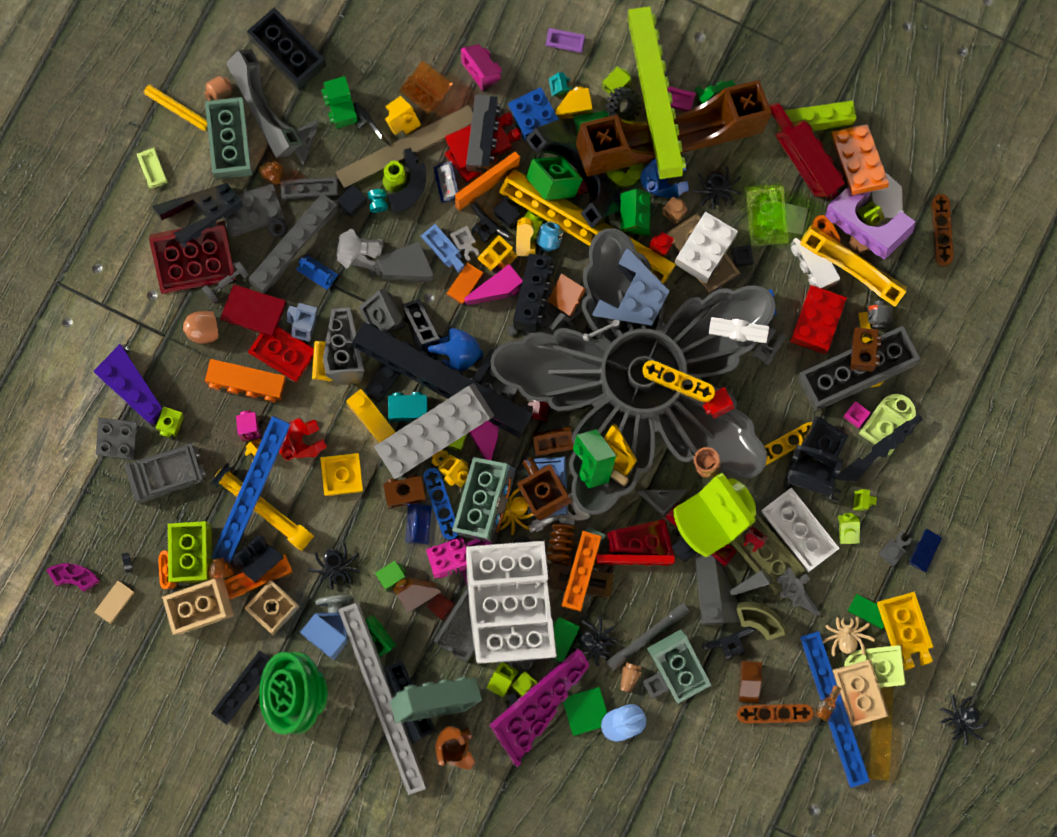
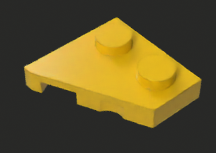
(624, 456)

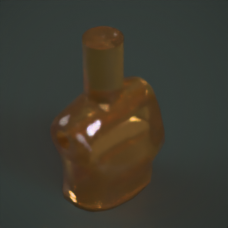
(828, 705)

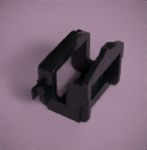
(812, 475)

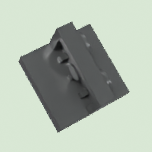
(382, 312)

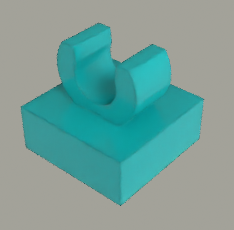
(558, 84)

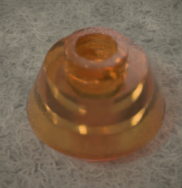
(271, 172)
(220, 569)

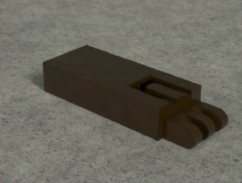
(598, 586)

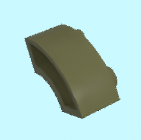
(762, 618)

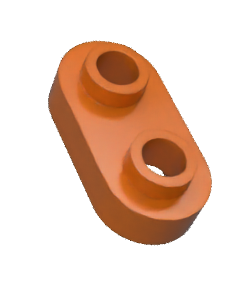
(829, 227)
(163, 571)

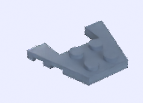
(642, 298)

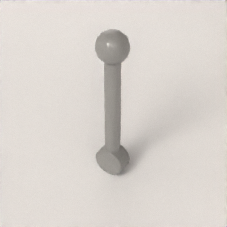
(616, 323)

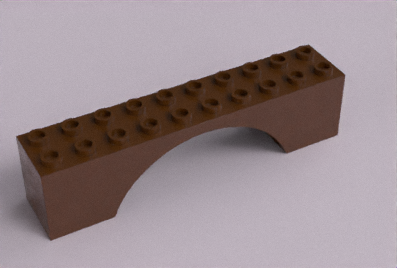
(729, 116)

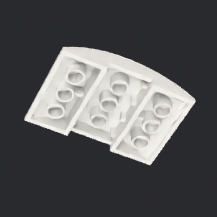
(509, 602)

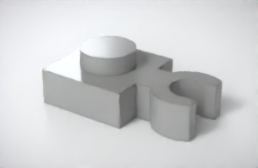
(463, 241)

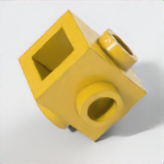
(455, 471)

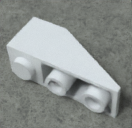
(820, 271)

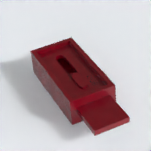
(807, 154)

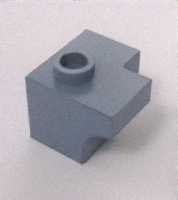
(302, 320)

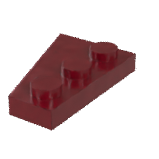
(645, 538)

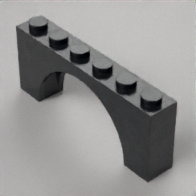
(561, 141)

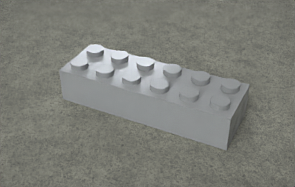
(434, 431)

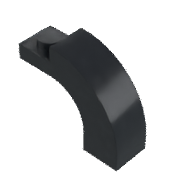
(411, 193)

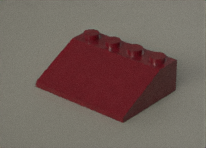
(197, 264)

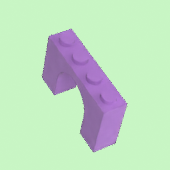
(881, 239)

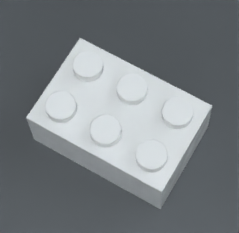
(705, 247)

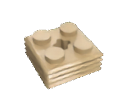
(268, 595)

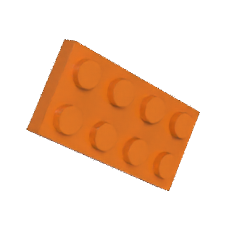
(859, 159)

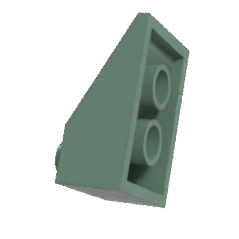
(679, 666)

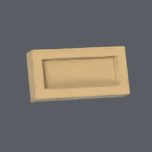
(114, 602)

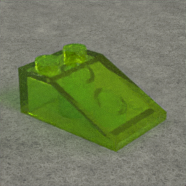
(766, 214)

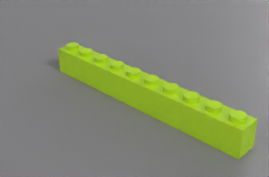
(655, 92)

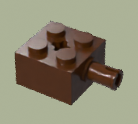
(535, 485)

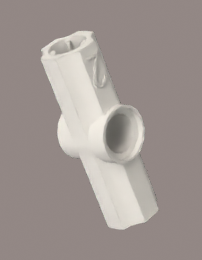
(739, 330)

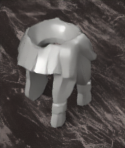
(352, 250)

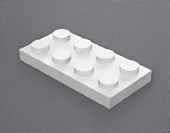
(799, 530)

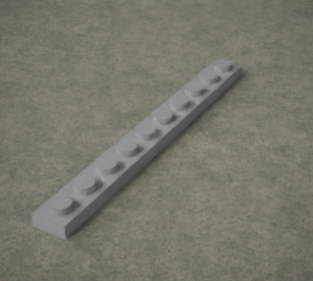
(381, 696)

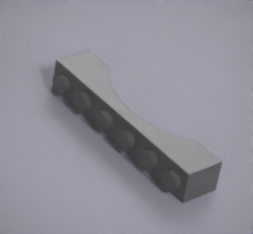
(246, 73)
(276, 262)

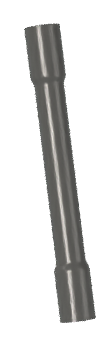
(622, 656)

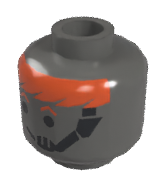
(880, 314)

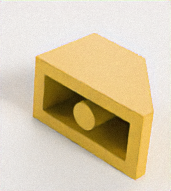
(575, 103)

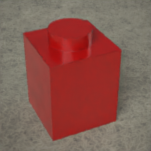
(719, 405)

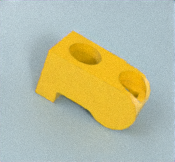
(524, 232)

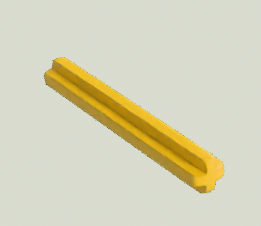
(176, 107)

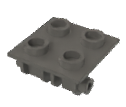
(116, 438)

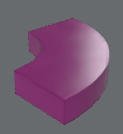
(72, 574)

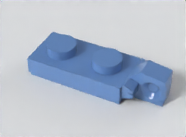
(443, 247)

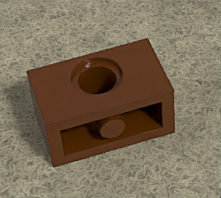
(415, 495)

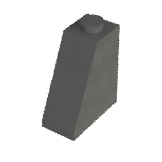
(405, 265)

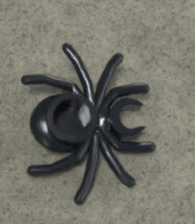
(718, 187)
(335, 566)
(595, 641)
(964, 720)

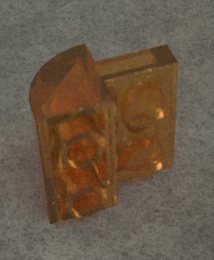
(426, 87)

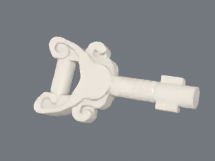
(568, 519)

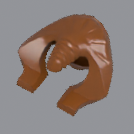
(452, 746)

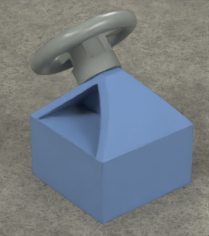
(328, 629)

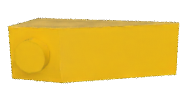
(370, 416)

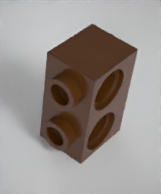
(860, 349)
(553, 441)

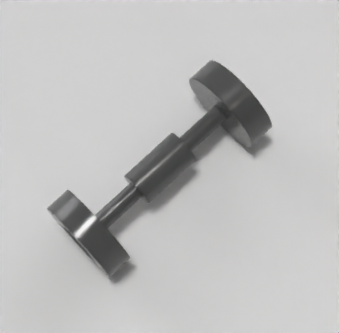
(226, 281)

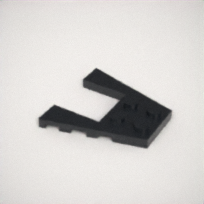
(212, 202)

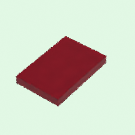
(253, 310)

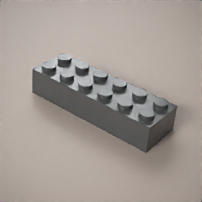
(835, 380)

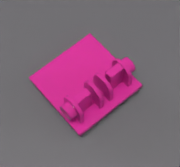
(447, 557)

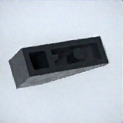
(420, 326)

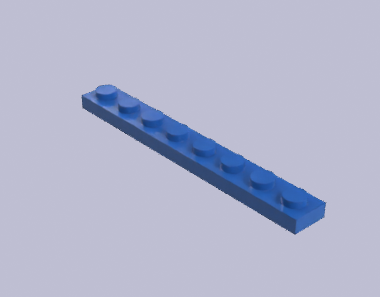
(251, 489)
(838, 721)

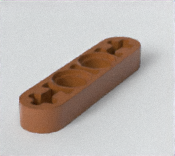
(774, 711)

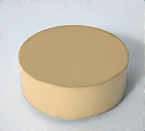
(619, 478)

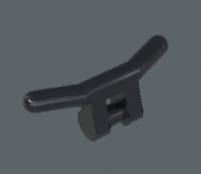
(485, 220)
(734, 638)

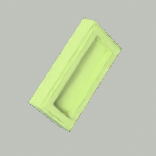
(152, 168)

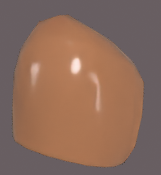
(201, 327)

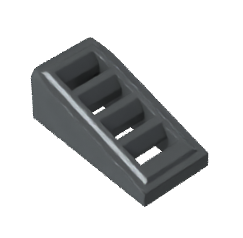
(758, 580)

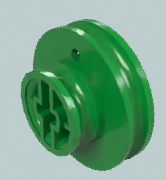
(292, 693)

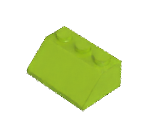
(189, 552)

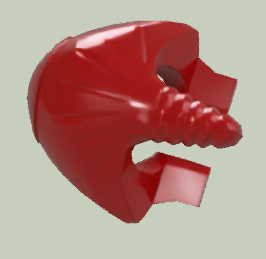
(294, 446)

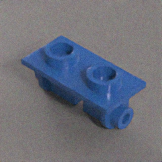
(316, 272)

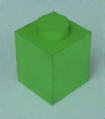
(391, 575)

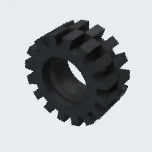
(616, 99)

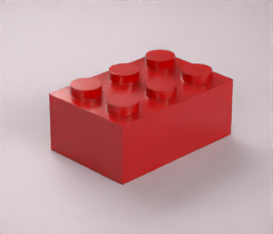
(818, 319)

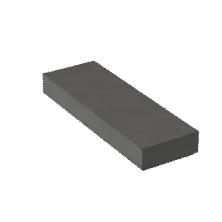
(309, 188)

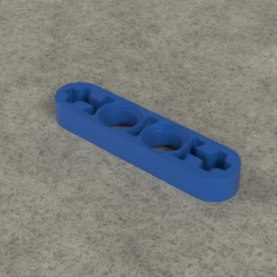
(439, 504)

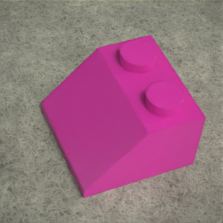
(480, 66)

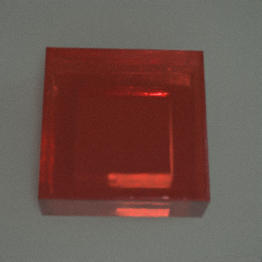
(440, 606)

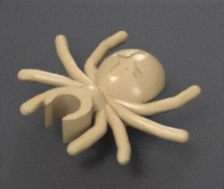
(848, 636)

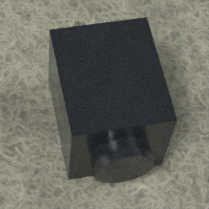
(351, 201)

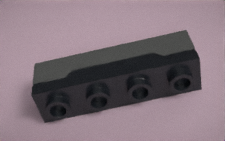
(482, 132)

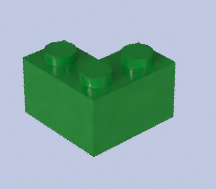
(339, 99)
(596, 457)

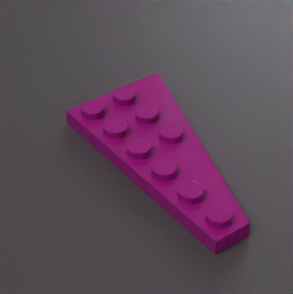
(535, 709)

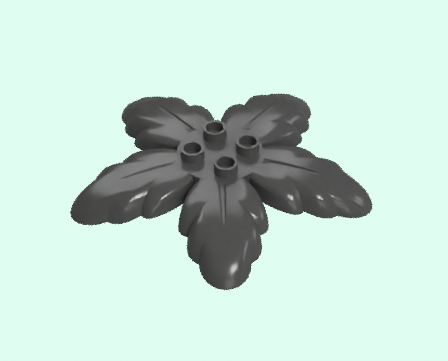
(610, 374)

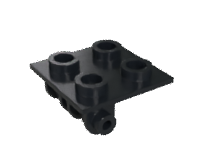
(257, 558)

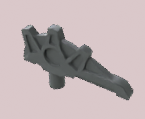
(794, 589)

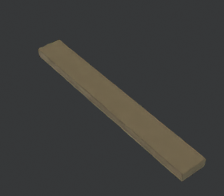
(416, 141)

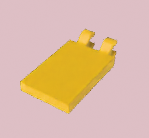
(906, 627)

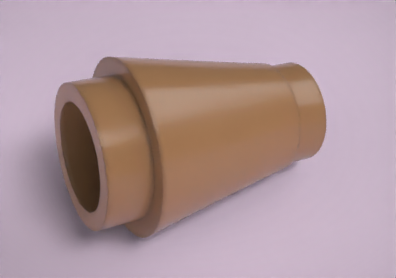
(630, 676)

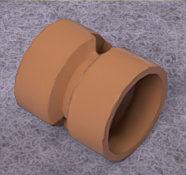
(707, 462)

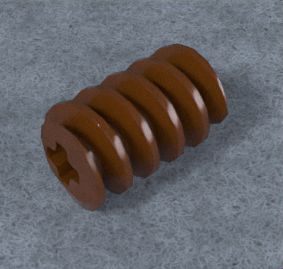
(560, 543)

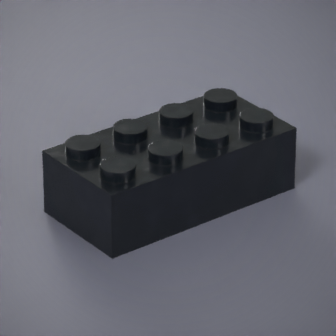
(286, 48)

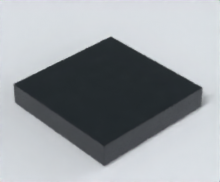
(826, 438)

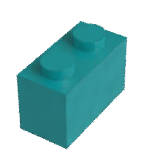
(406, 407)

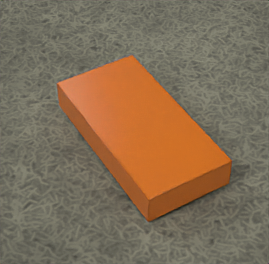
(465, 283)

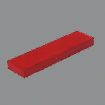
(661, 560)

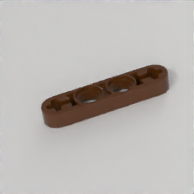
(942, 230)

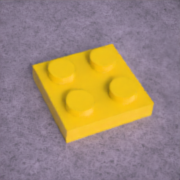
(341, 474)

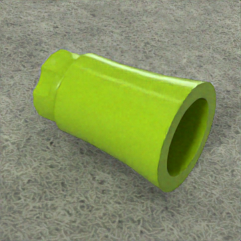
(396, 182)

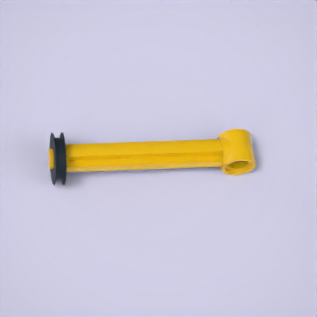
(296, 534)

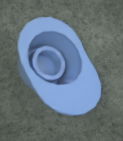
(623, 722)

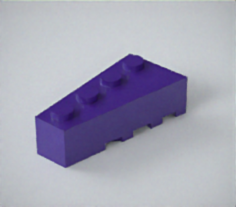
(124, 379)

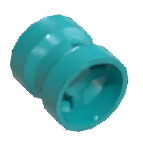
(377, 200)

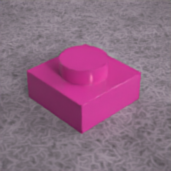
(856, 414)

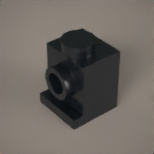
(507, 213)

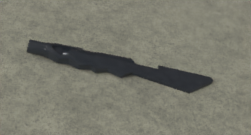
(880, 449)

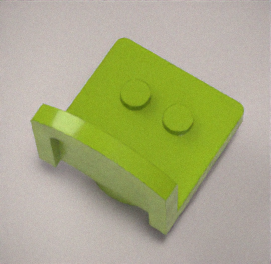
(715, 515)

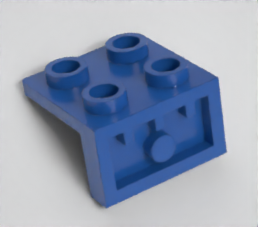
(532, 111)

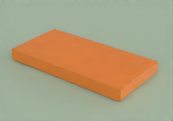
(487, 181)

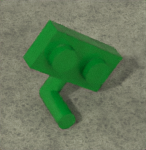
(711, 91)

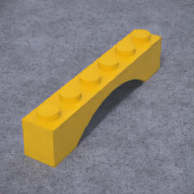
(867, 273)

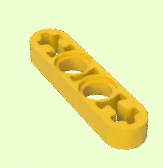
(677, 383)
(784, 443)

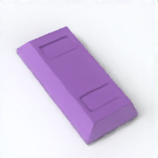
(565, 40)

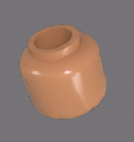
(218, 89)

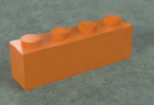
(245, 380)

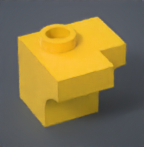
(401, 117)
(497, 253)

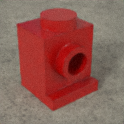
(661, 244)

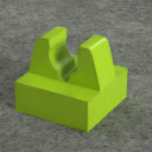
(863, 500)

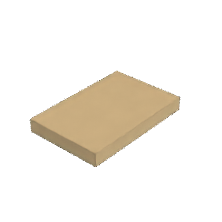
(860, 692)

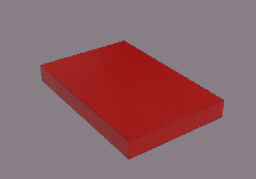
(283, 353)

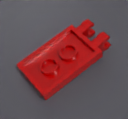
(459, 140)

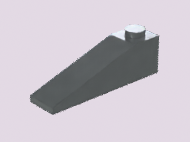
(340, 359)
(715, 599)

